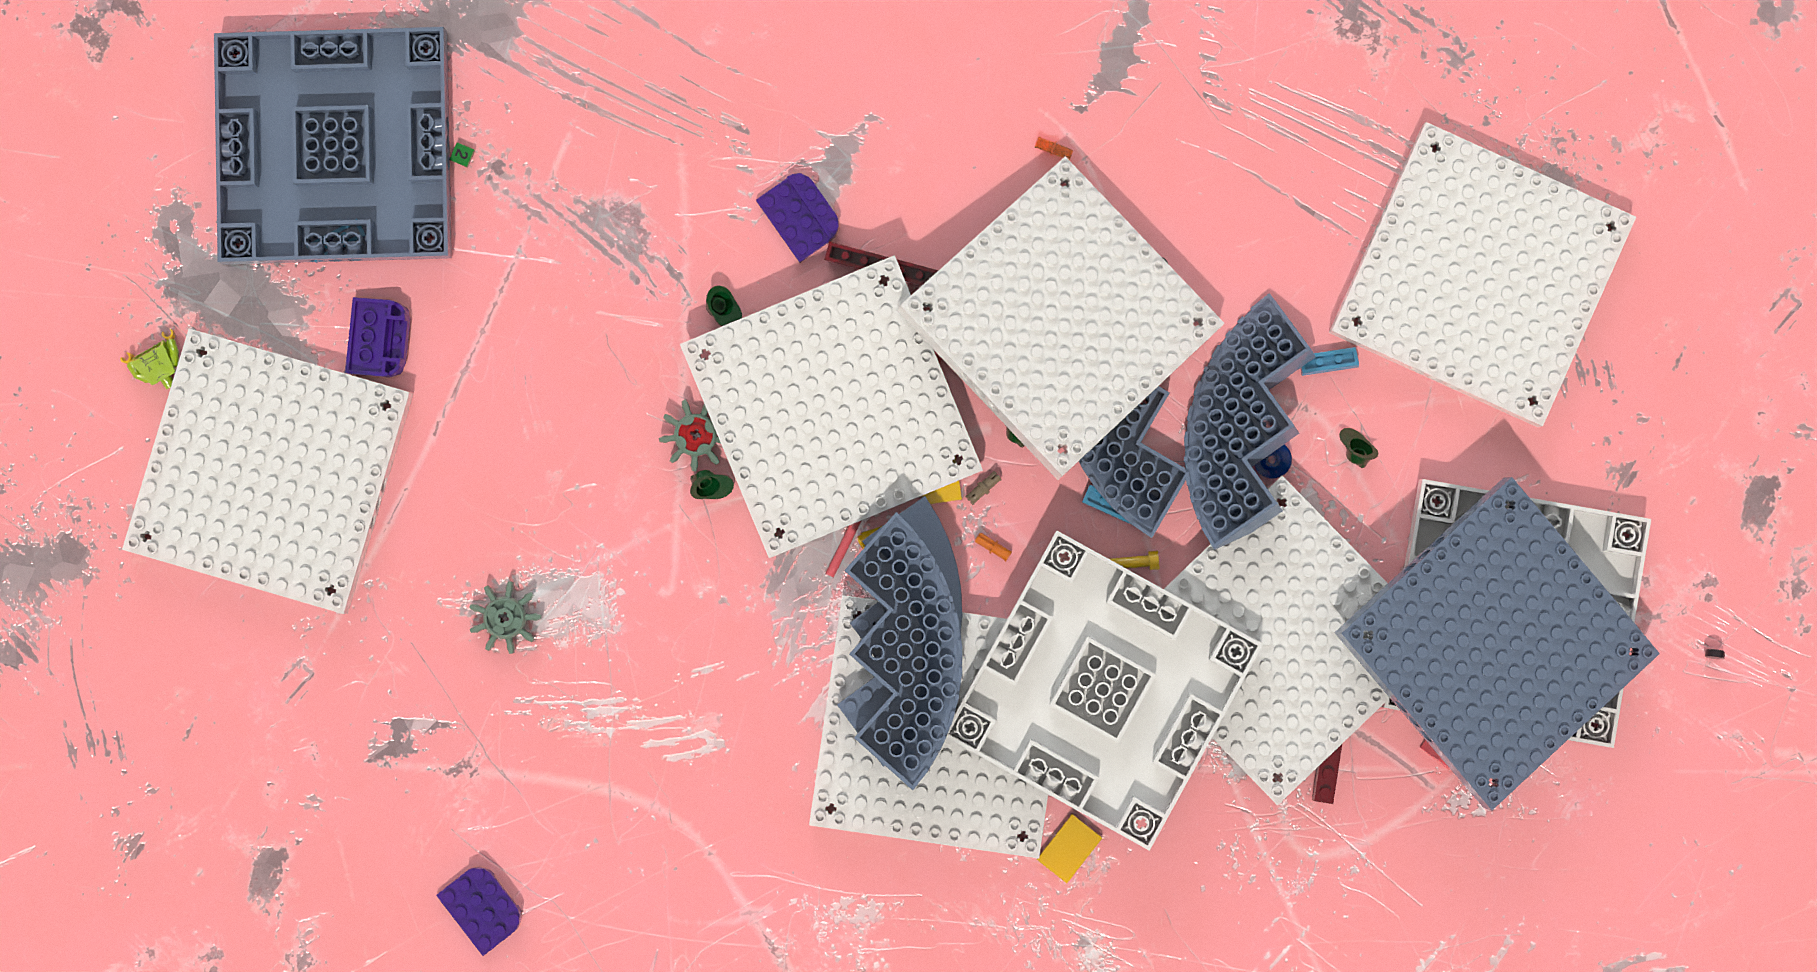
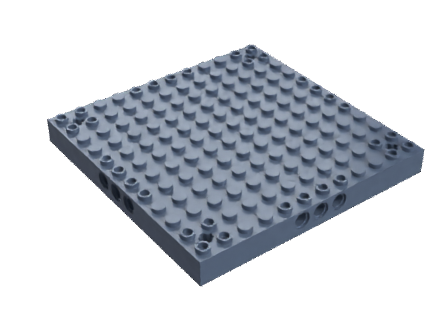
(329, 135)
(1497, 643)

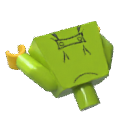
(156, 362)

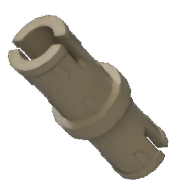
(983, 487)

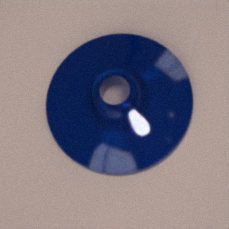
(1280, 467)

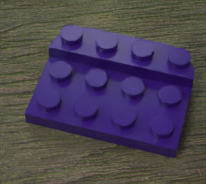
(800, 215)
(377, 338)
(481, 908)

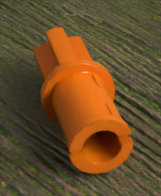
(993, 546)

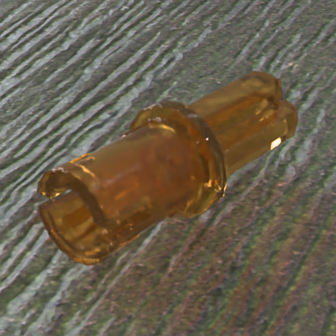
(1053, 148)

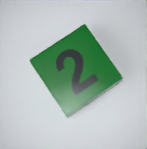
(462, 155)

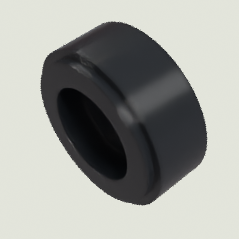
(1714, 654)

